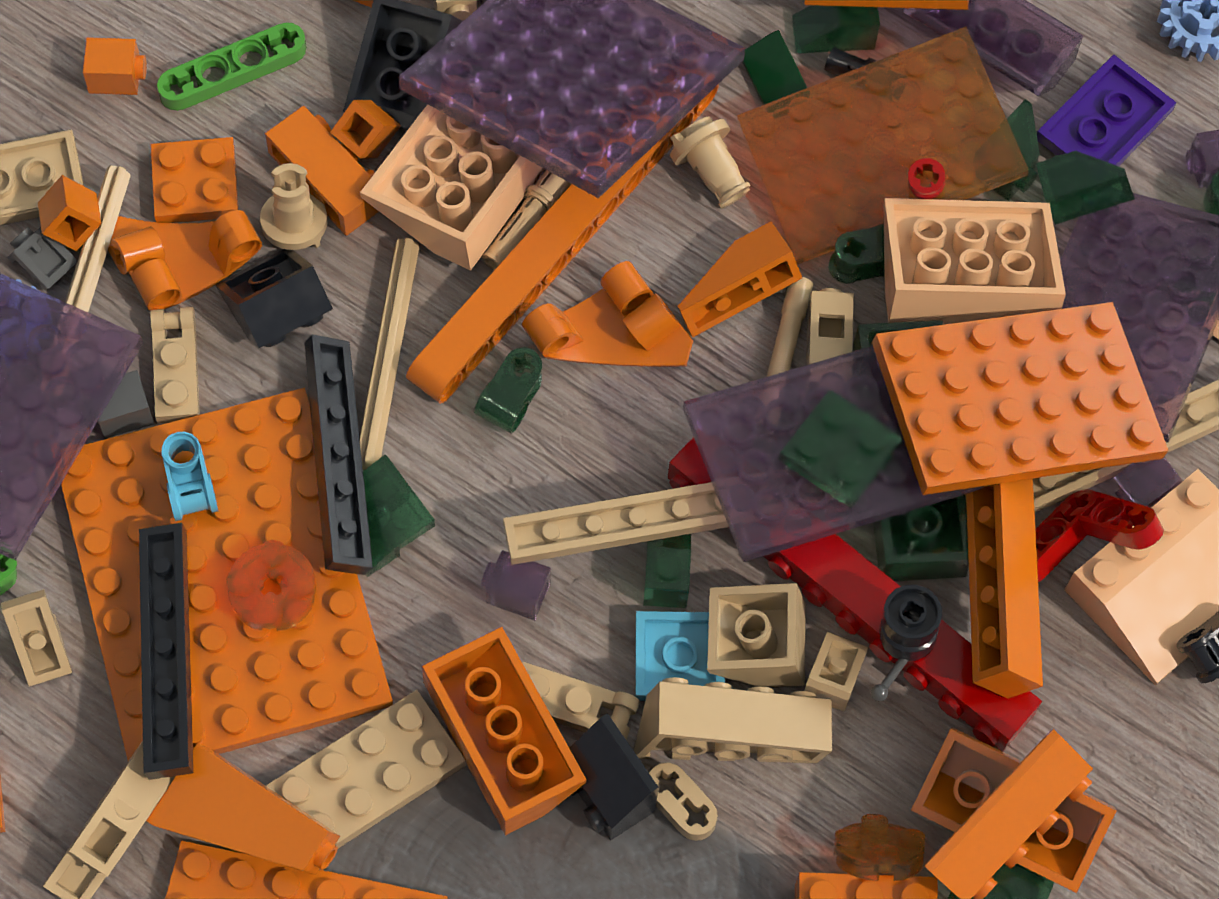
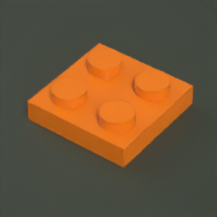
(194, 179)

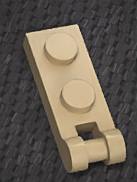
(175, 365)
(579, 702)

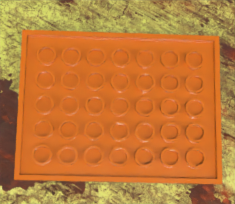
(243, 679)

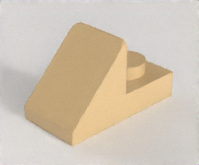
(36, 637)
(836, 670)

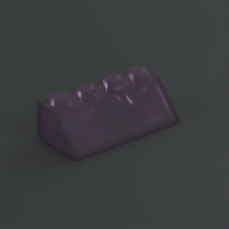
(1011, 39)

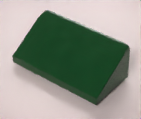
(772, 68)

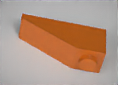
(740, 278)

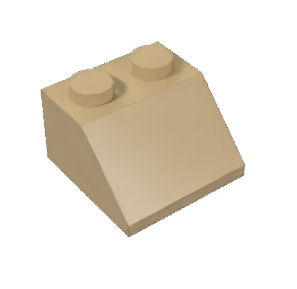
(757, 634)

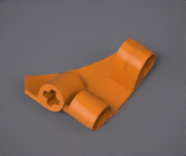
(181, 259)
(613, 327)

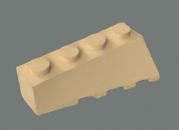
(734, 723)

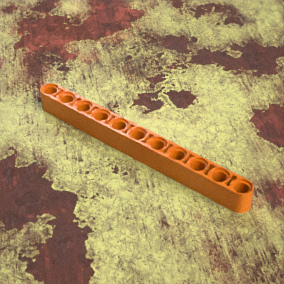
(527, 274)

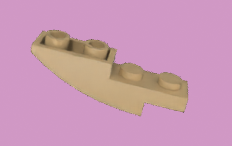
(107, 832)

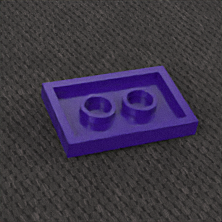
(1107, 115)

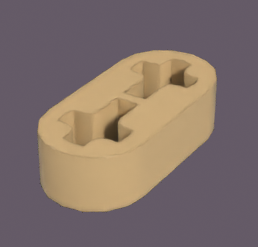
(690, 795)

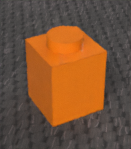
(113, 66)
(365, 129)
(69, 213)

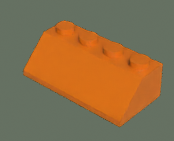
(503, 729)
(971, 770)
(1009, 816)

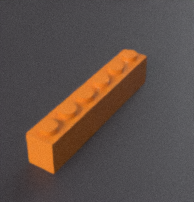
(1004, 588)

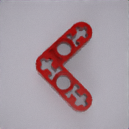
(1087, 514)

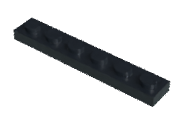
(337, 455)
(165, 652)

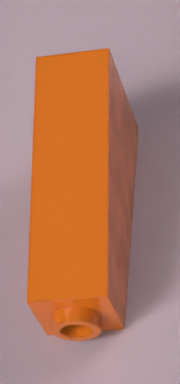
(243, 815)

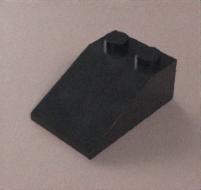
(393, 42)

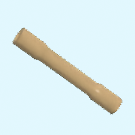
(793, 313)

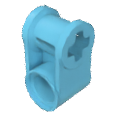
(188, 483)

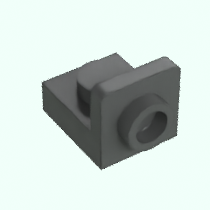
(41, 257)

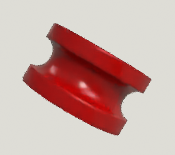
(938, 174)

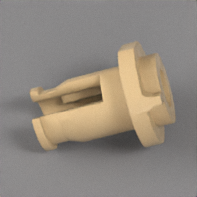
(708, 155)
(292, 215)

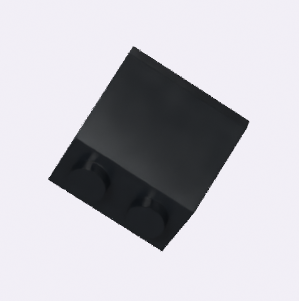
(275, 297)
(617, 784)

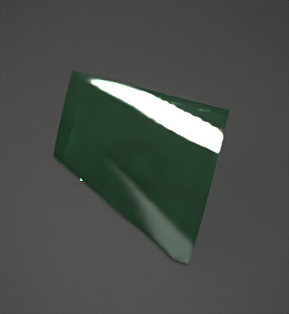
(393, 512)

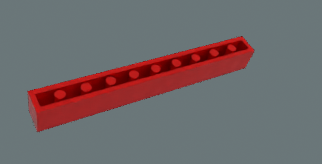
(856, 593)

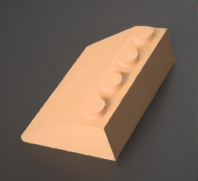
(450, 186)
(969, 260)
(1158, 592)

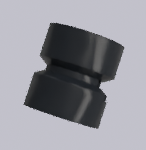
(910, 622)

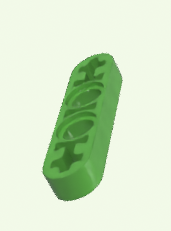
(229, 60)

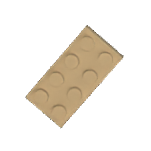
(373, 769)

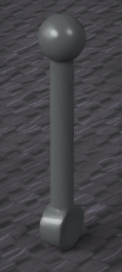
(880, 691)

